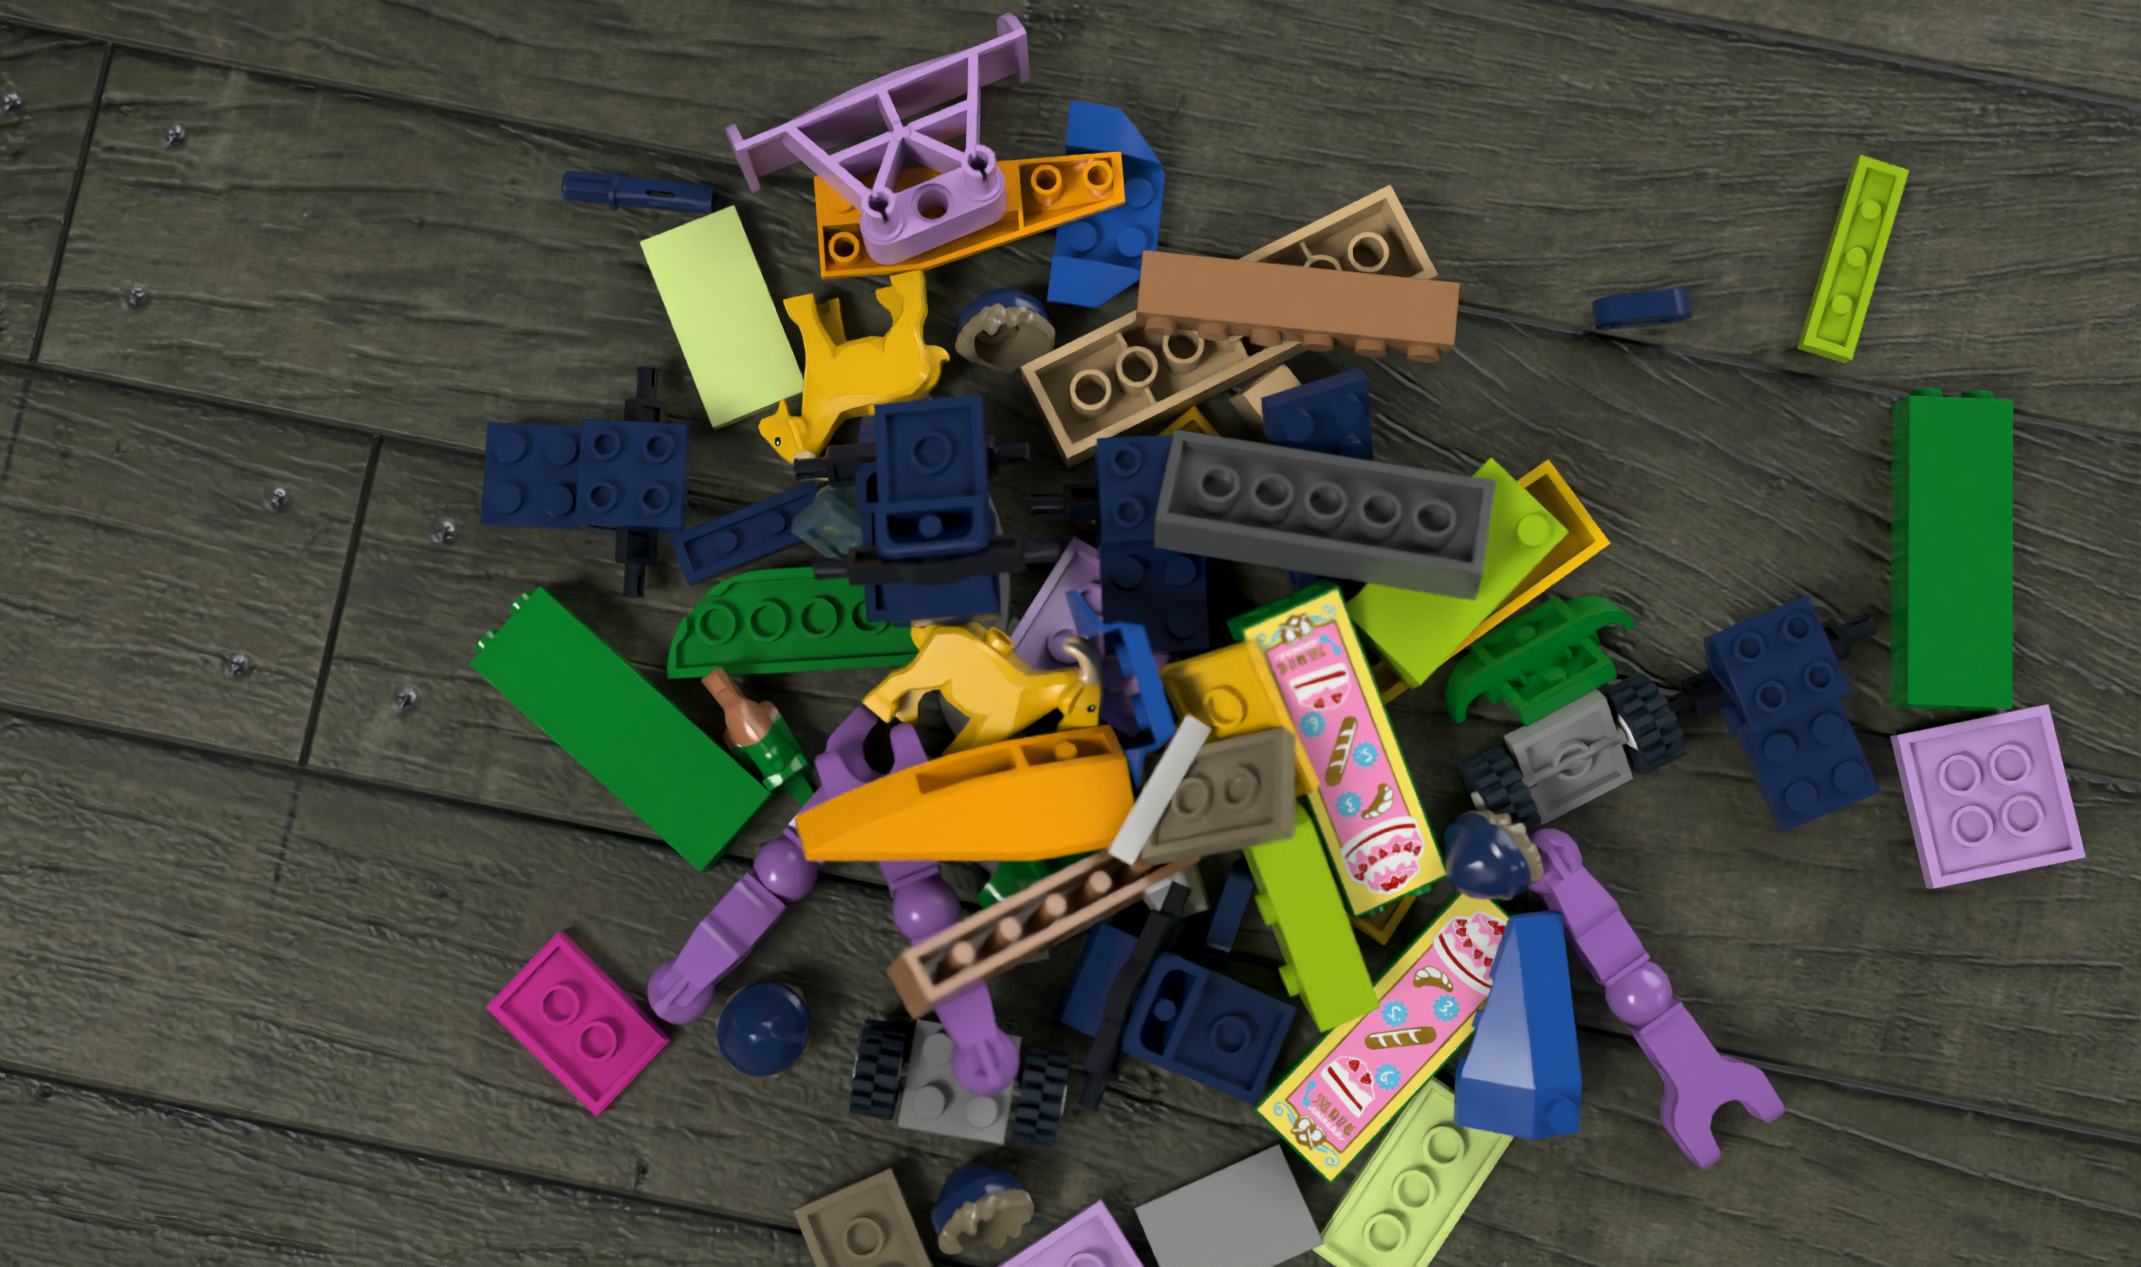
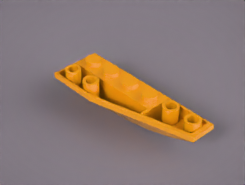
(1038, 195)
(982, 804)

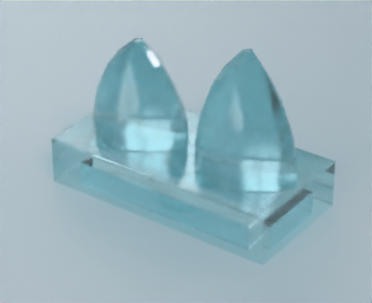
(829, 524)

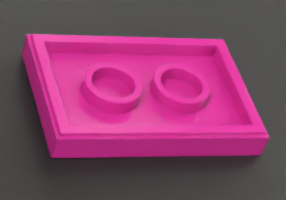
(579, 1023)

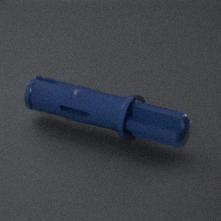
(636, 191)

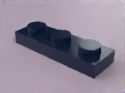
(742, 535)

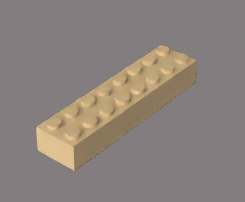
(1131, 380)

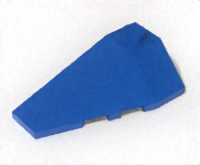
(1524, 1054)

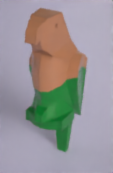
(761, 739)

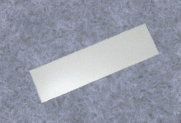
(1159, 790)

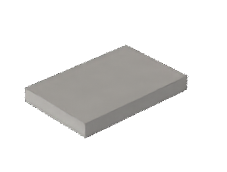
(1232, 1218)

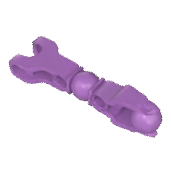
(923, 907)
(684, 985)
(1641, 995)

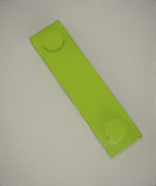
(1853, 259)

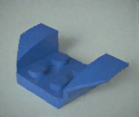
(1104, 251)
(1135, 660)

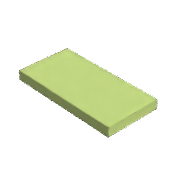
(724, 317)
(1411, 1186)

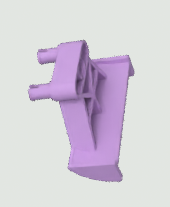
(971, 182)

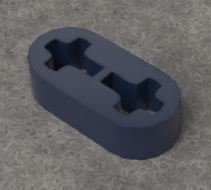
(1641, 309)
(1227, 914)

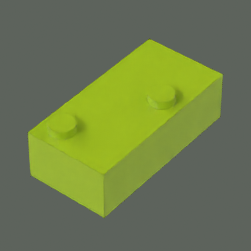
(1420, 629)
(1311, 927)

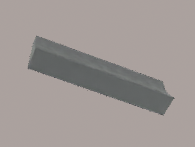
(1324, 514)

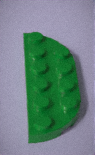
(784, 625)

